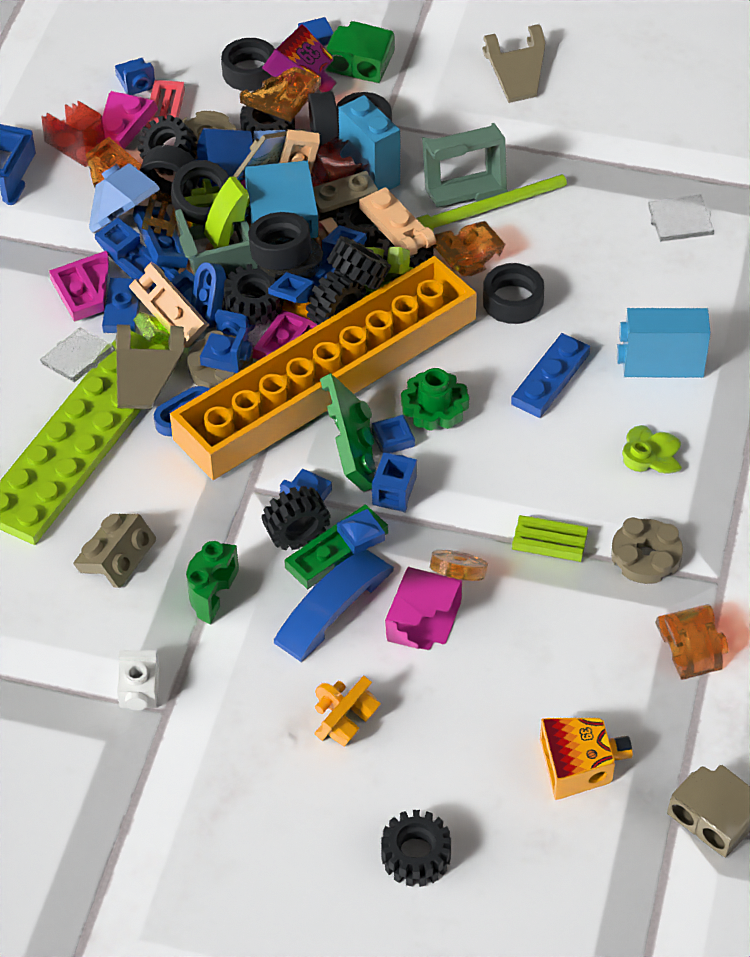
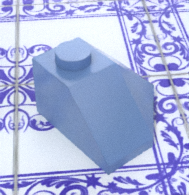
(119, 193)

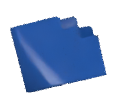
(224, 148)

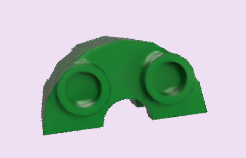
(209, 572)

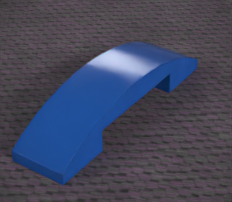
(132, 257)
(298, 288)
(328, 600)

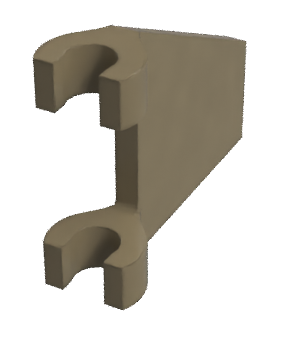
(518, 69)
(144, 371)

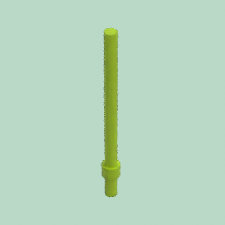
(492, 202)

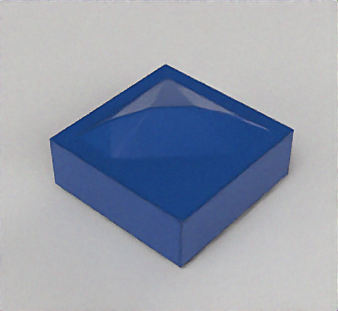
(360, 531)

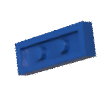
(164, 250)
(550, 375)

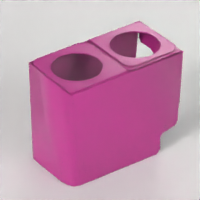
(423, 609)

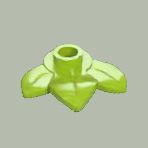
(651, 450)

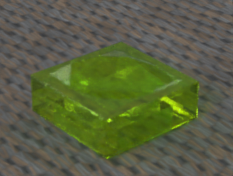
(151, 328)

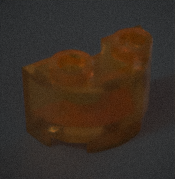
(469, 248)
(693, 640)

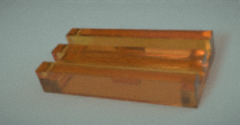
(159, 222)

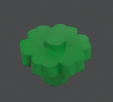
(434, 399)

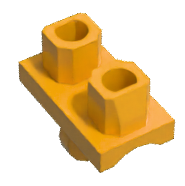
(336, 723)

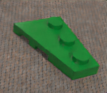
(355, 436)

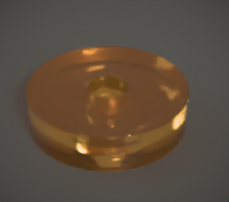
(458, 565)

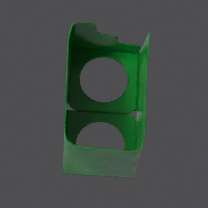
(363, 50)

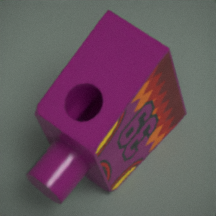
(304, 52)

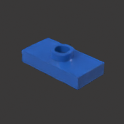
(120, 306)

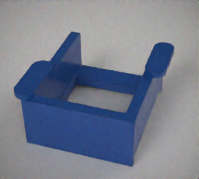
(22, 146)

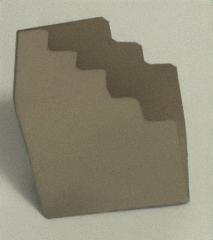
(713, 808)

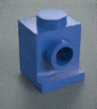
(394, 481)

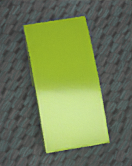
(227, 208)

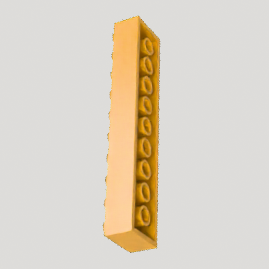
(353, 345)

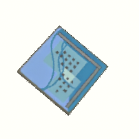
(263, 152)

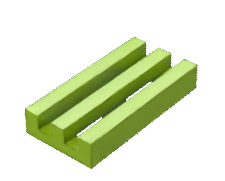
(551, 533)

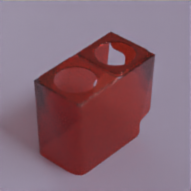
(78, 134)
(329, 164)

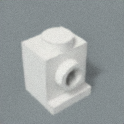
(138, 679)

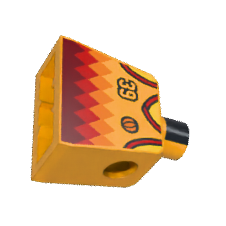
(580, 754)

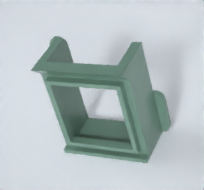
(468, 187)
(228, 257)

